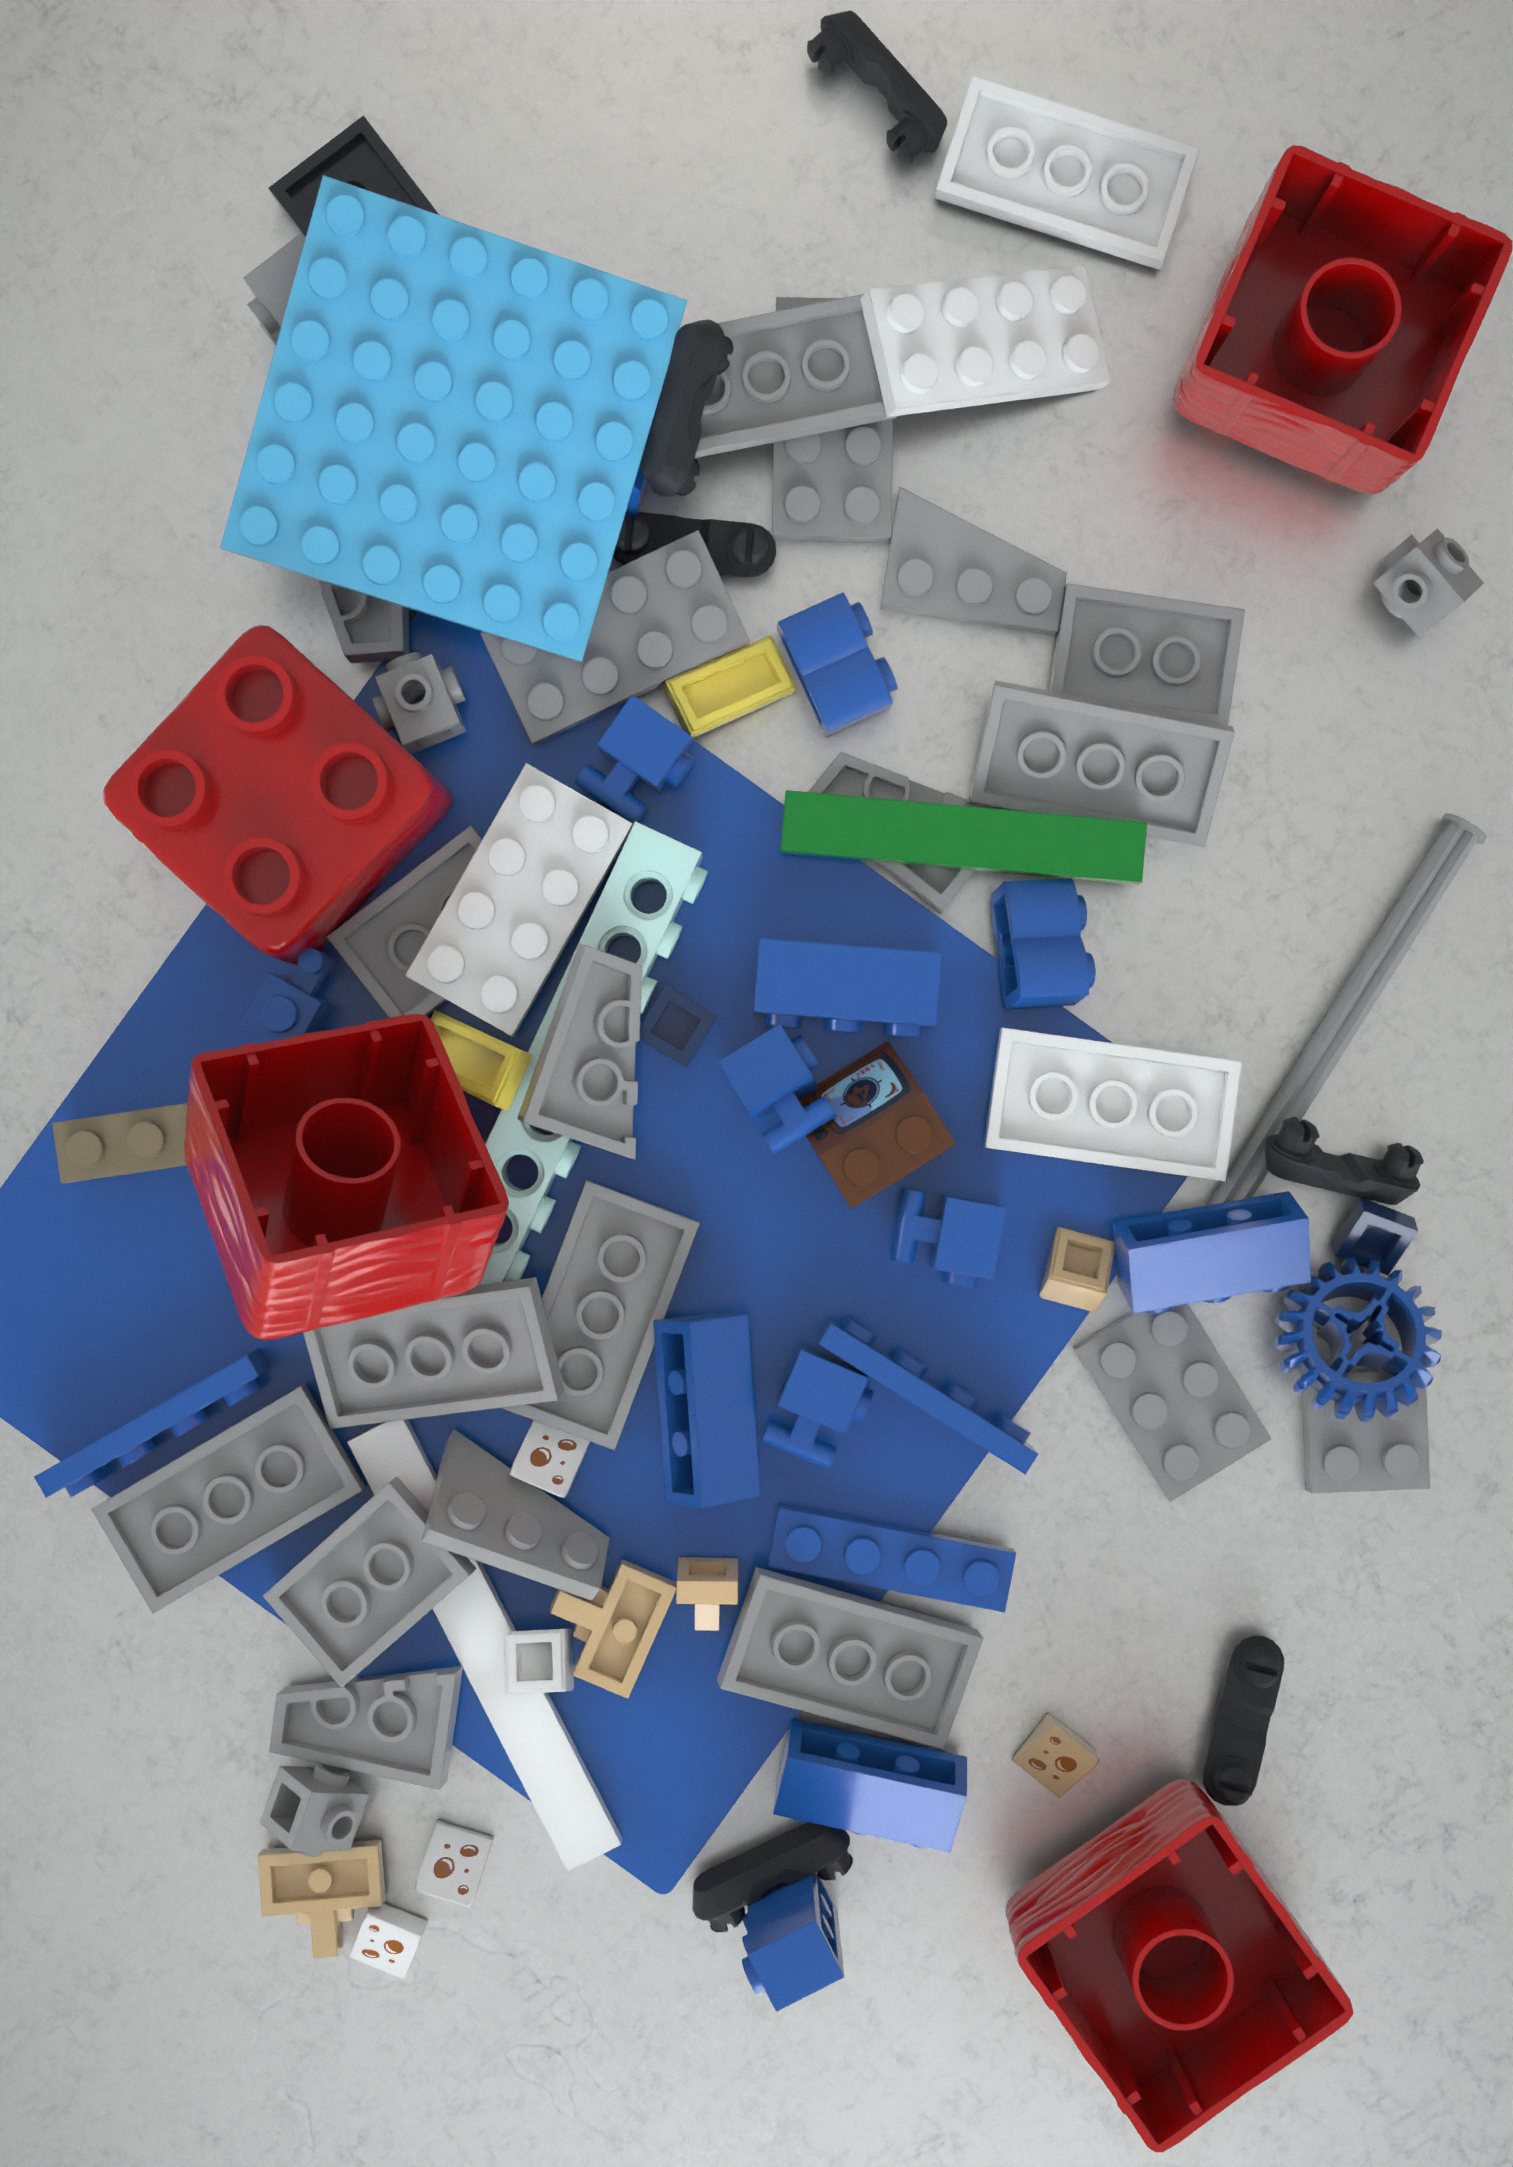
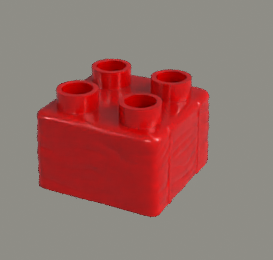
(1341, 323)
(276, 796)
(340, 1174)
(1174, 1964)

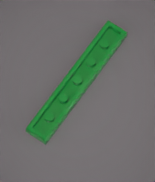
(963, 837)

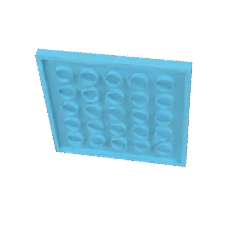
(452, 421)

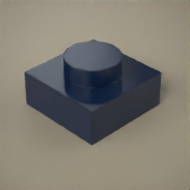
(676, 1025)
(1375, 1234)

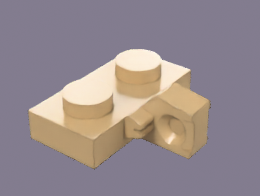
(617, 1625)
(322, 1888)

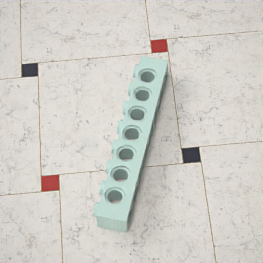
(643, 859)

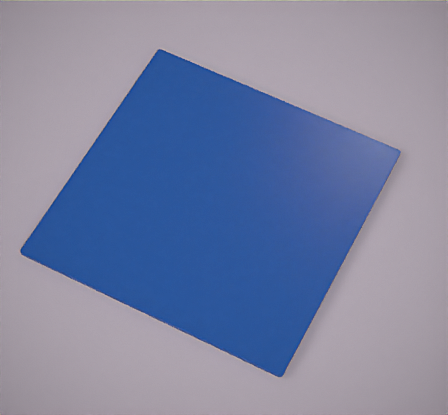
(126, 1302)

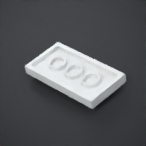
(1066, 172)
(985, 340)
(519, 900)
(1112, 1104)

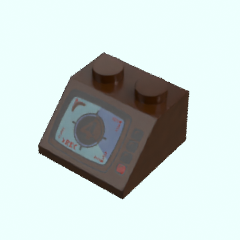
(880, 1126)

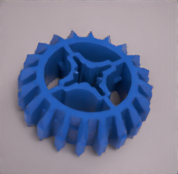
(1379, 1351)

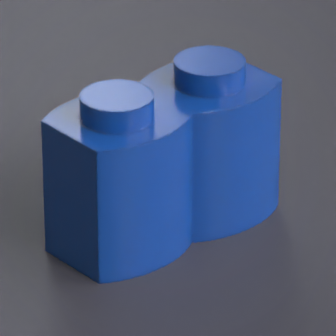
(836, 663)
(1041, 943)

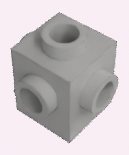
(1426, 580)
(431, 719)
(314, 1809)

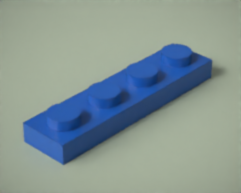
(951, 1406)
(133, 1438)
(891, 1558)

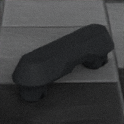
(850, 40)
(676, 428)
(734, 546)
(1298, 1159)
(1242, 1720)
(730, 1886)

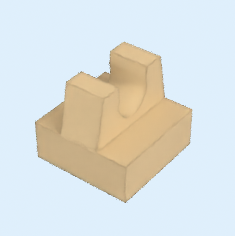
(707, 1585)

